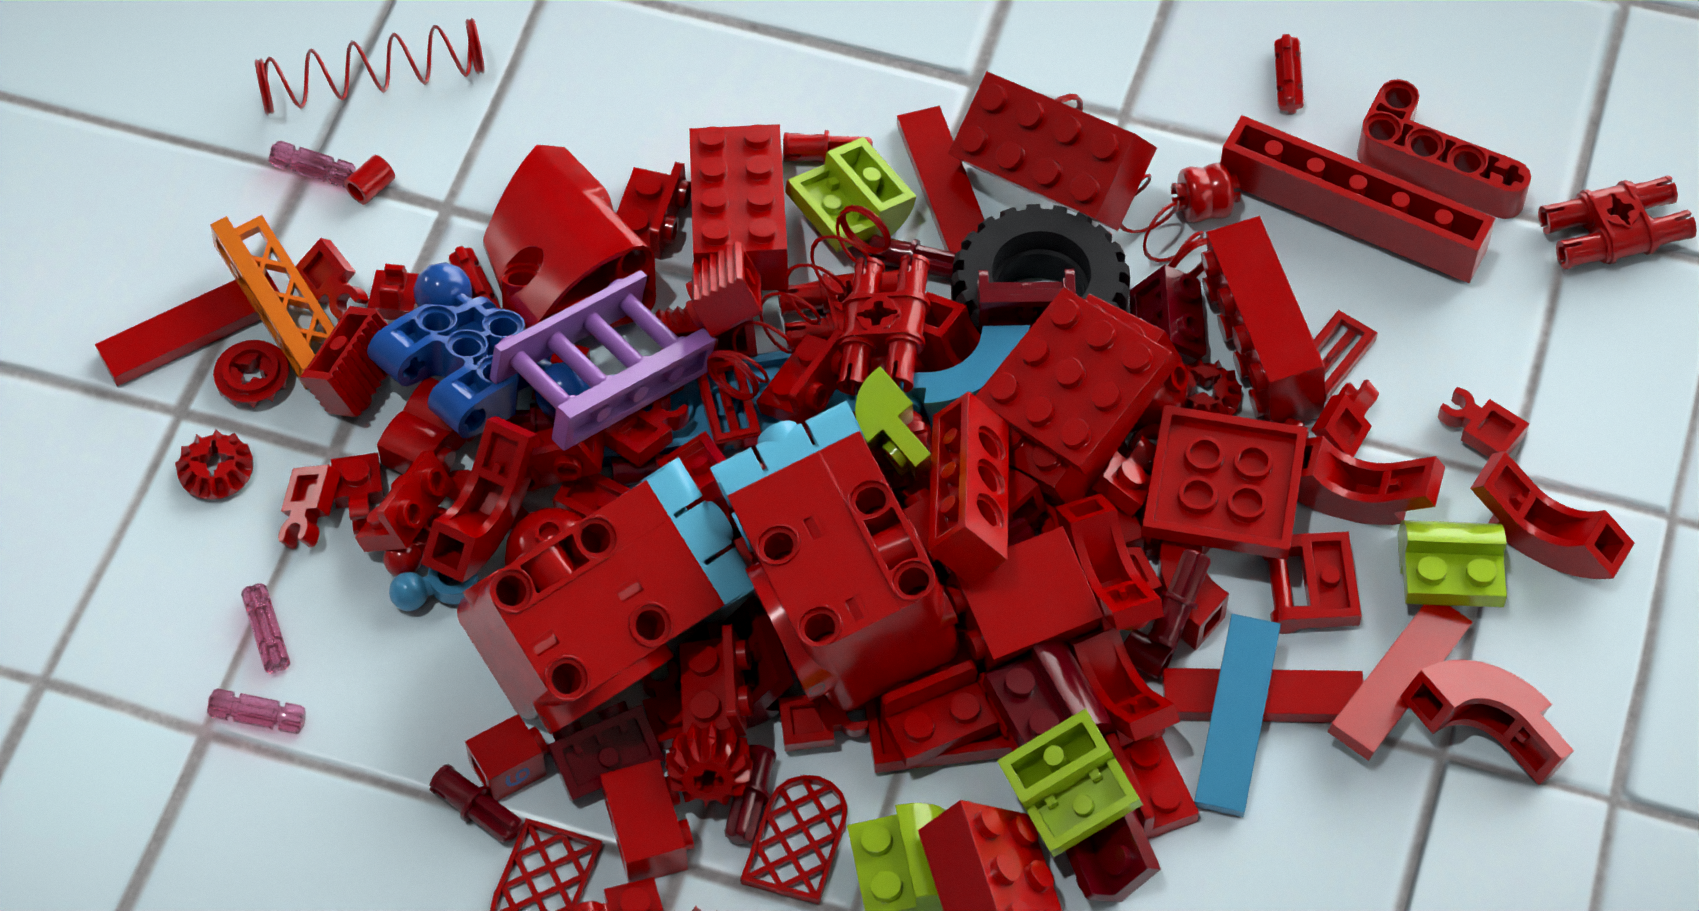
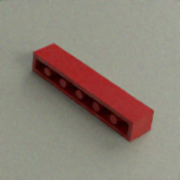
(1357, 199)

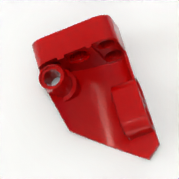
(560, 239)

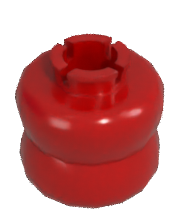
(1206, 192)

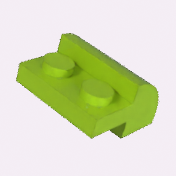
(852, 177)
(883, 417)
(1452, 563)
(1069, 782)
(893, 861)

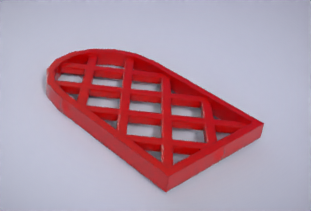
(563, 835)
(749, 878)

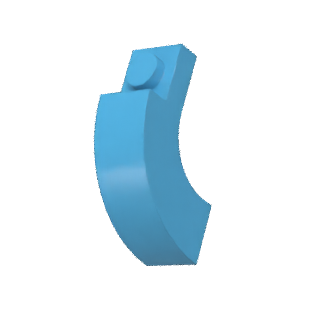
(938, 389)

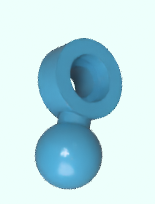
(410, 591)

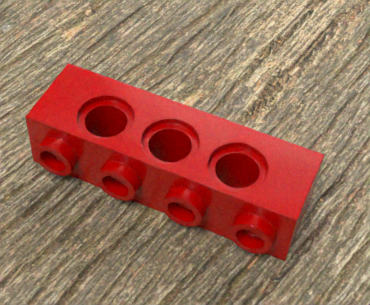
(969, 488)

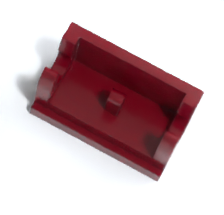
(1017, 301)

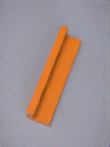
(269, 304)

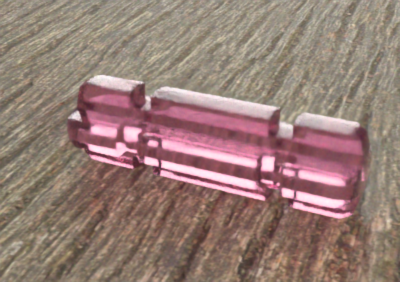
(310, 163)
(265, 628)
(256, 711)

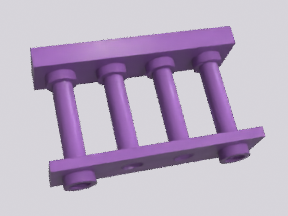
(609, 396)

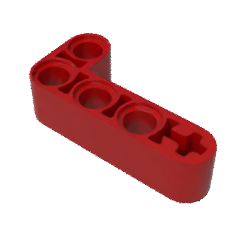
(1436, 159)

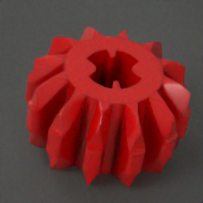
(709, 764)

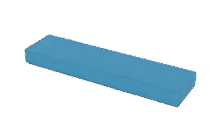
(1237, 715)

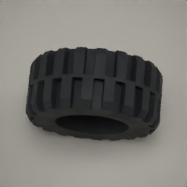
(1041, 245)

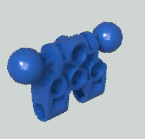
(457, 340)

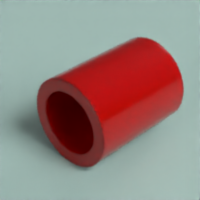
(369, 179)

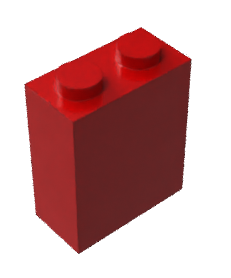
(1026, 601)

